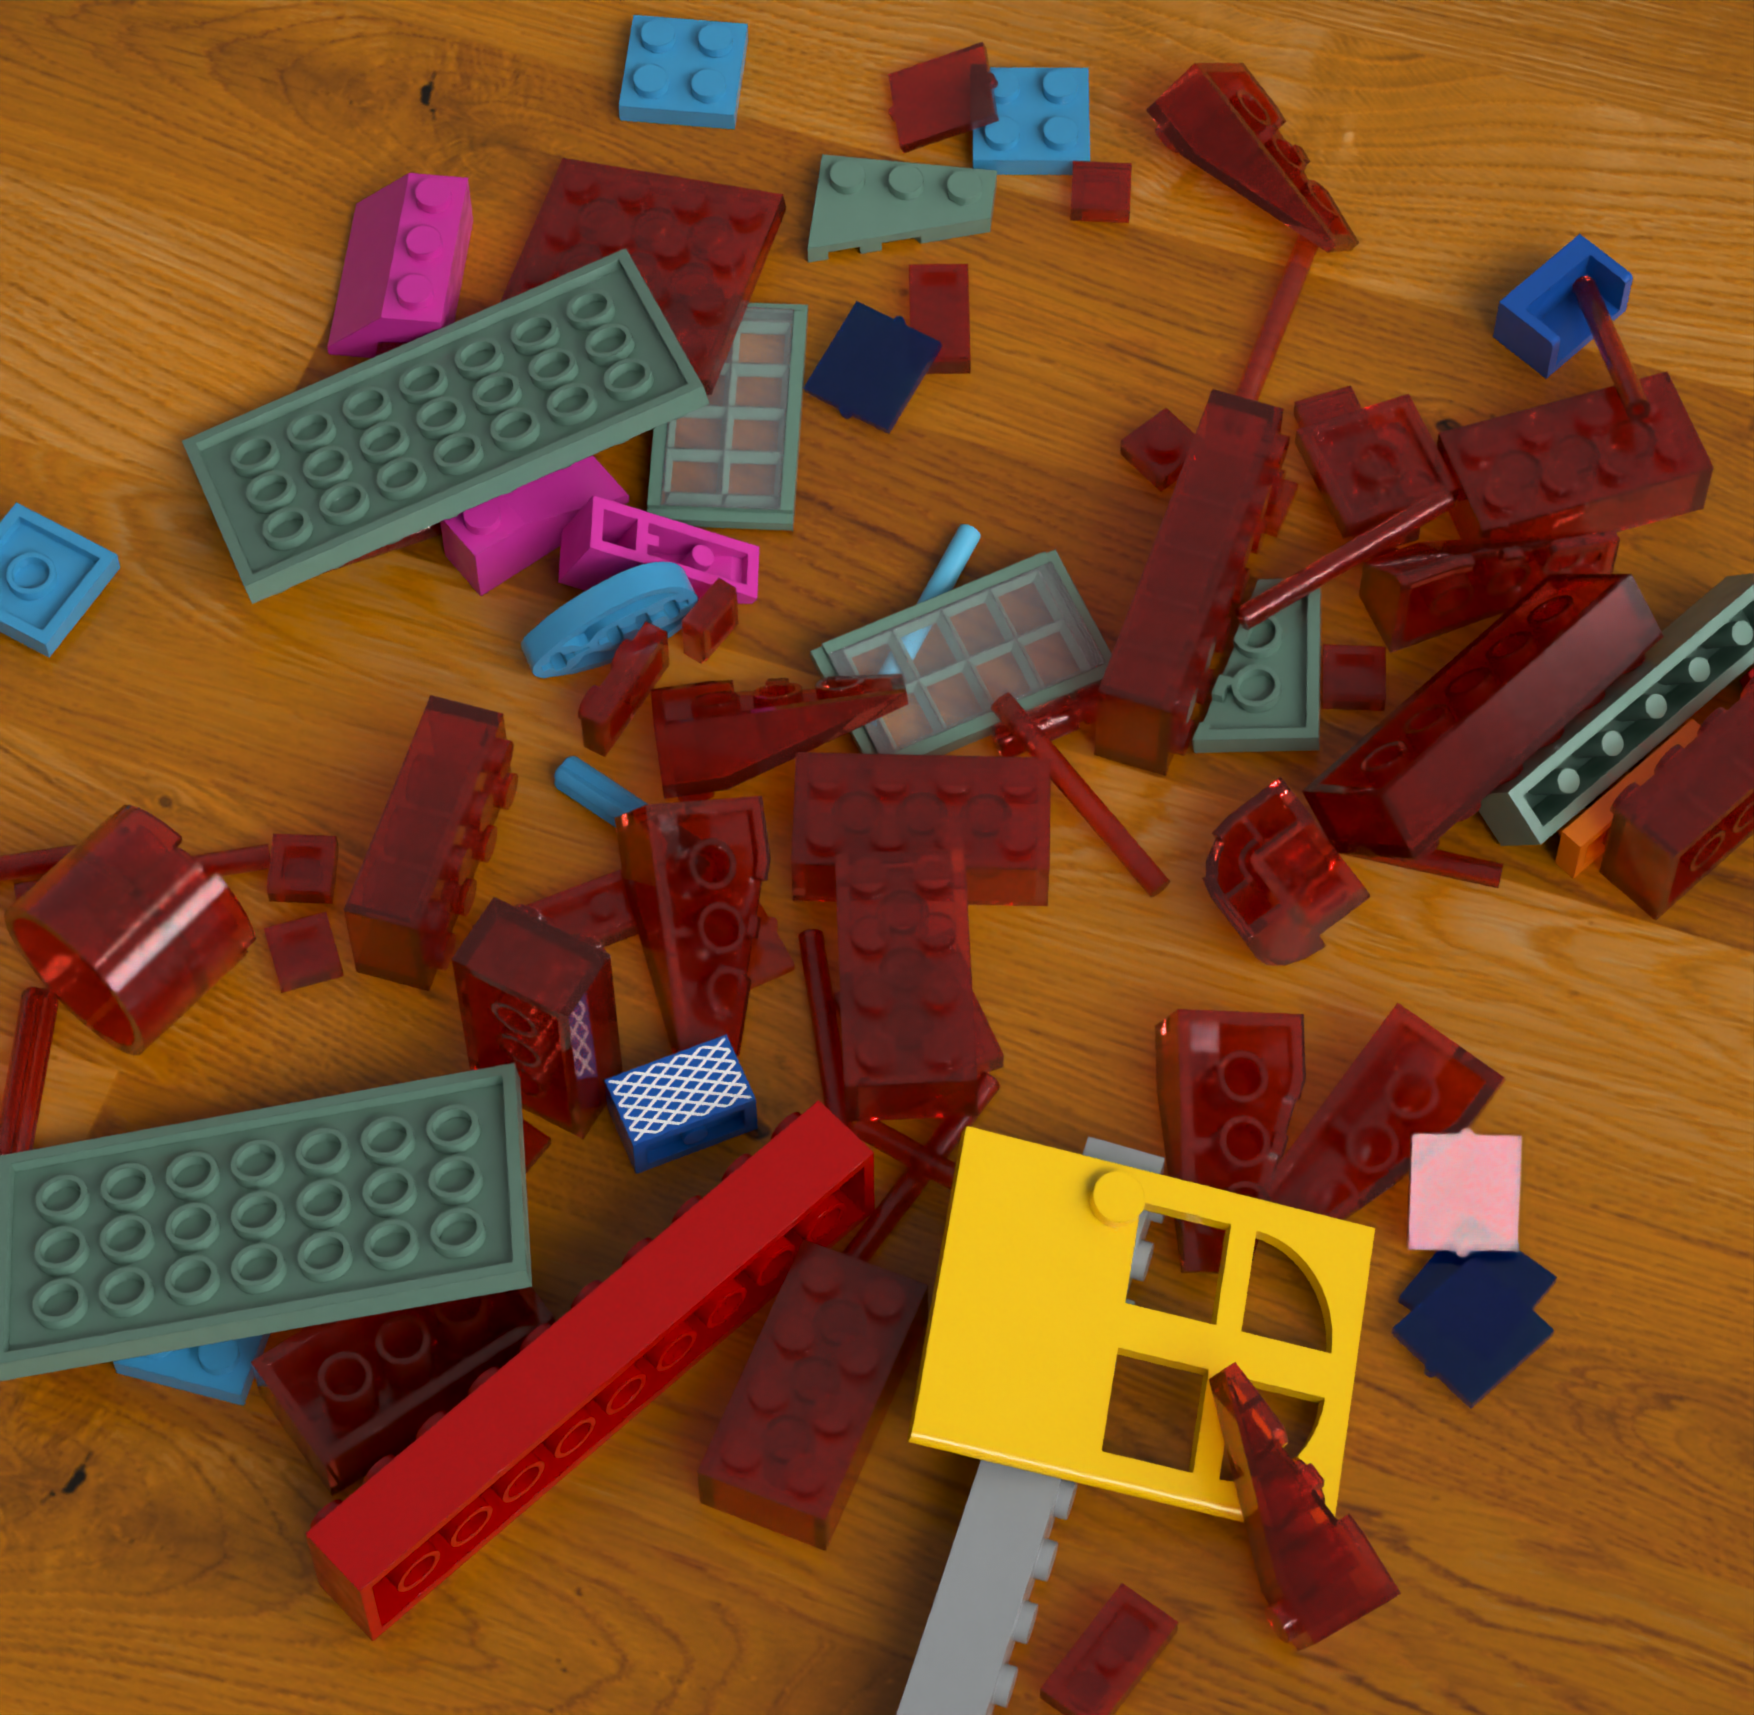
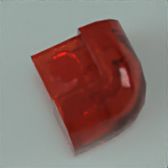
(1279, 877)

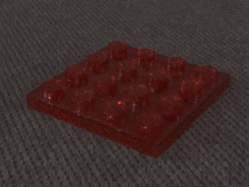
(688, 238)

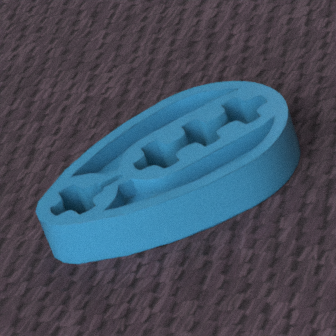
(597, 621)

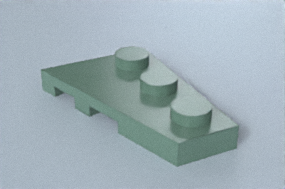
(889, 201)
(1269, 684)

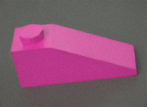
(524, 525)
(617, 537)

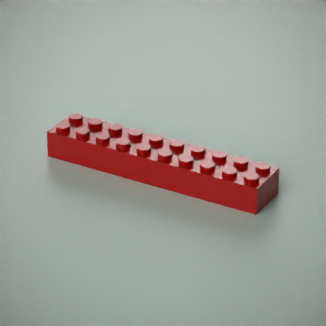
(589, 1370)

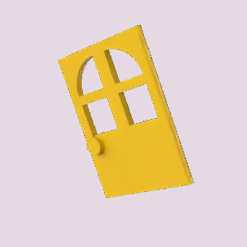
(1038, 1311)

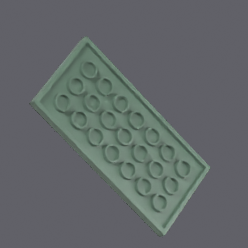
(442, 424)
(263, 1221)

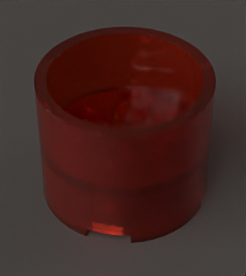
(130, 929)

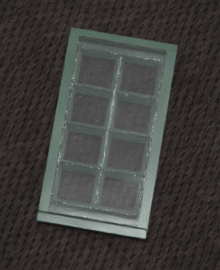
(740, 452)
(967, 648)

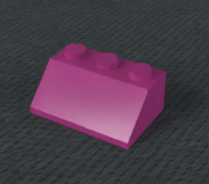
(402, 263)

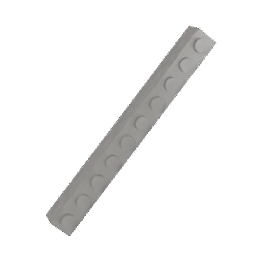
(1000, 1553)

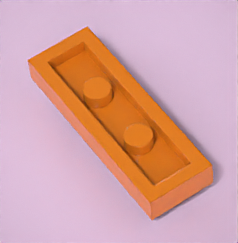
(1584, 833)

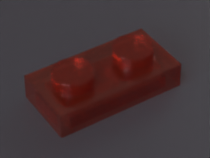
(634, 671)
(1110, 1656)

